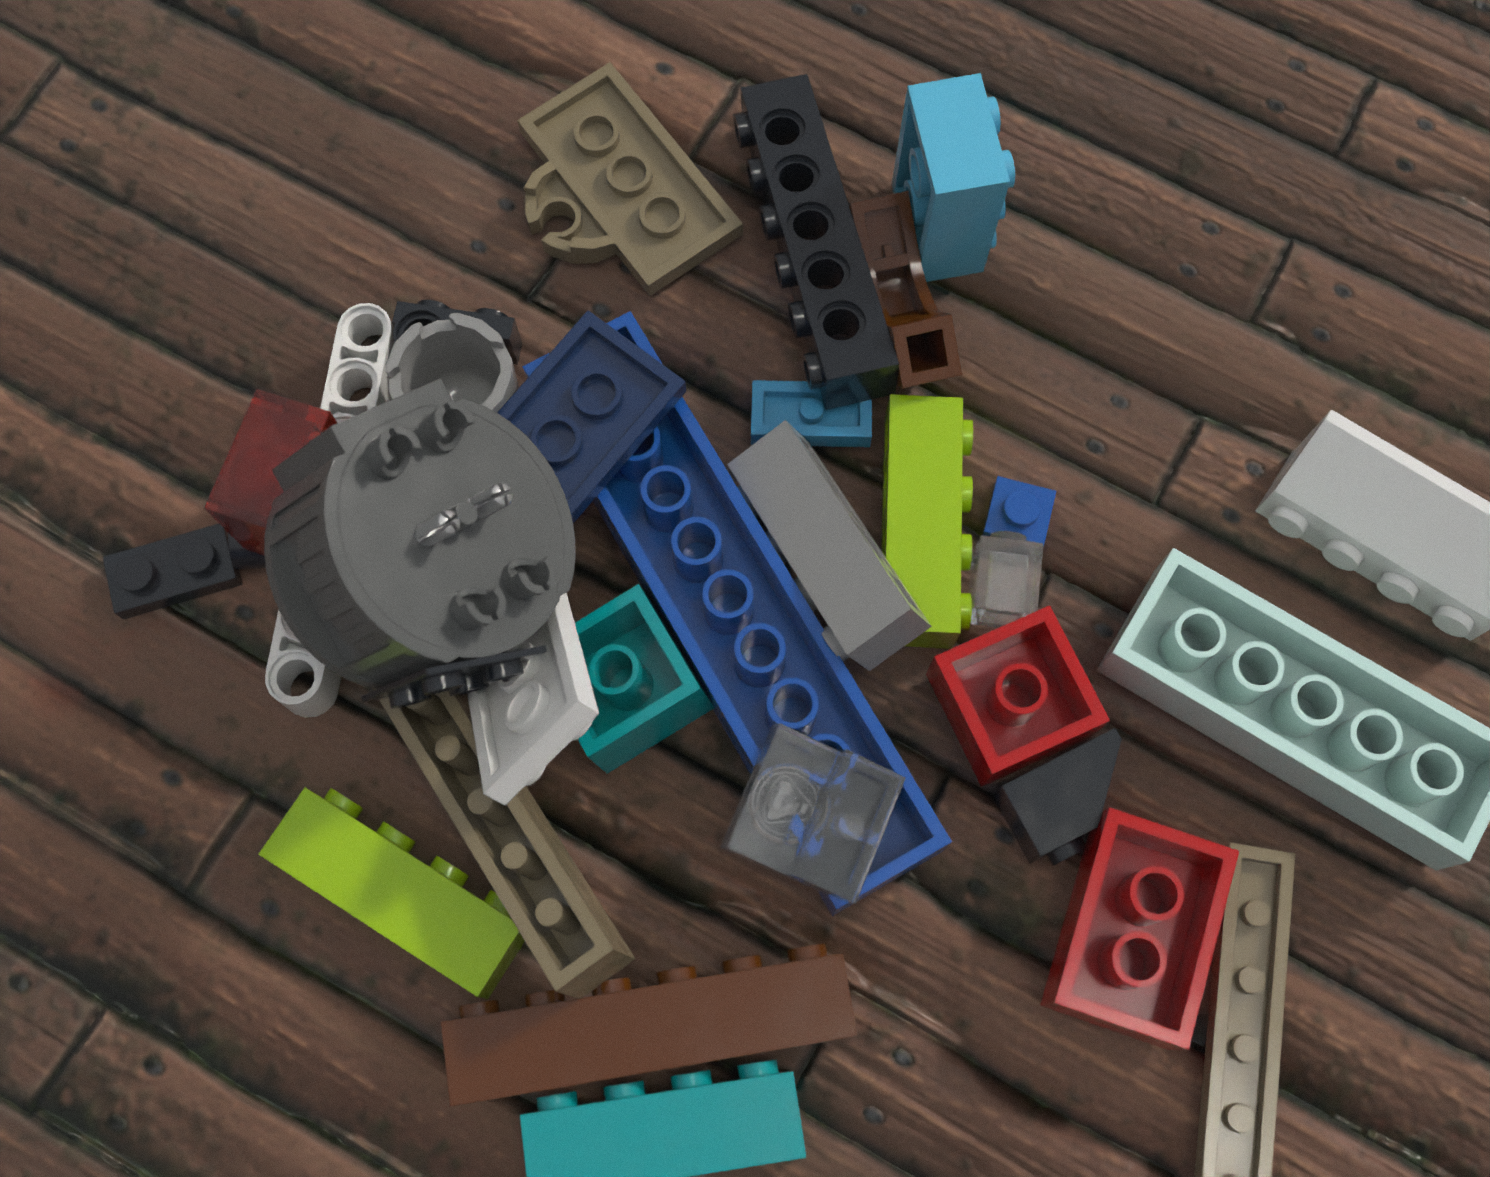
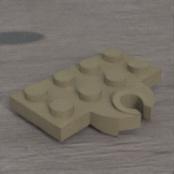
(620, 184)

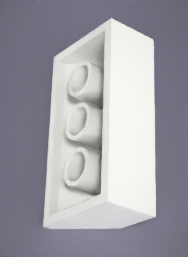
(1388, 521)

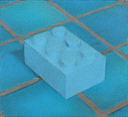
(953, 173)

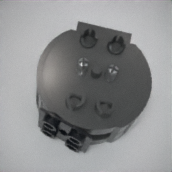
(419, 546)

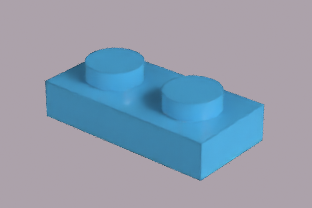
(806, 412)

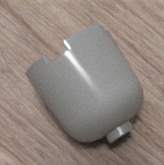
(459, 351)

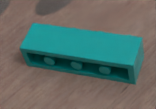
(670, 1132)

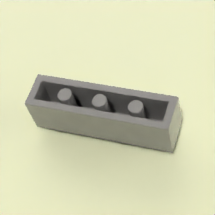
(827, 548)

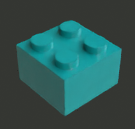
(636, 679)

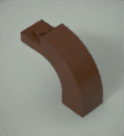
(918, 329)

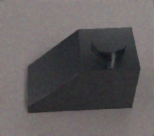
(1060, 800)

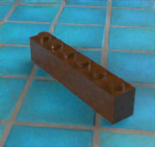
(648, 1027)

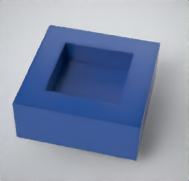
(1019, 509)

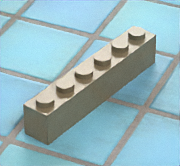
(515, 851)

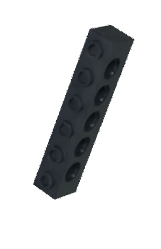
(794, 154)

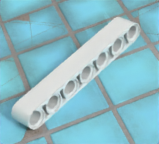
(349, 370)

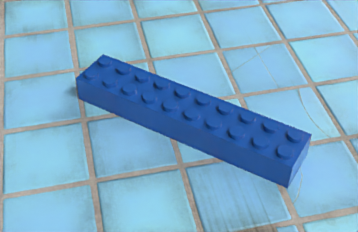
(746, 618)

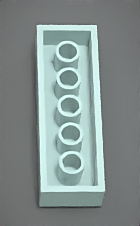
(1307, 710)

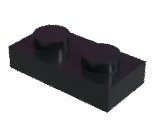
(170, 571)

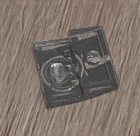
(813, 813)

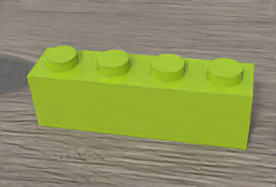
(925, 509)
(394, 891)

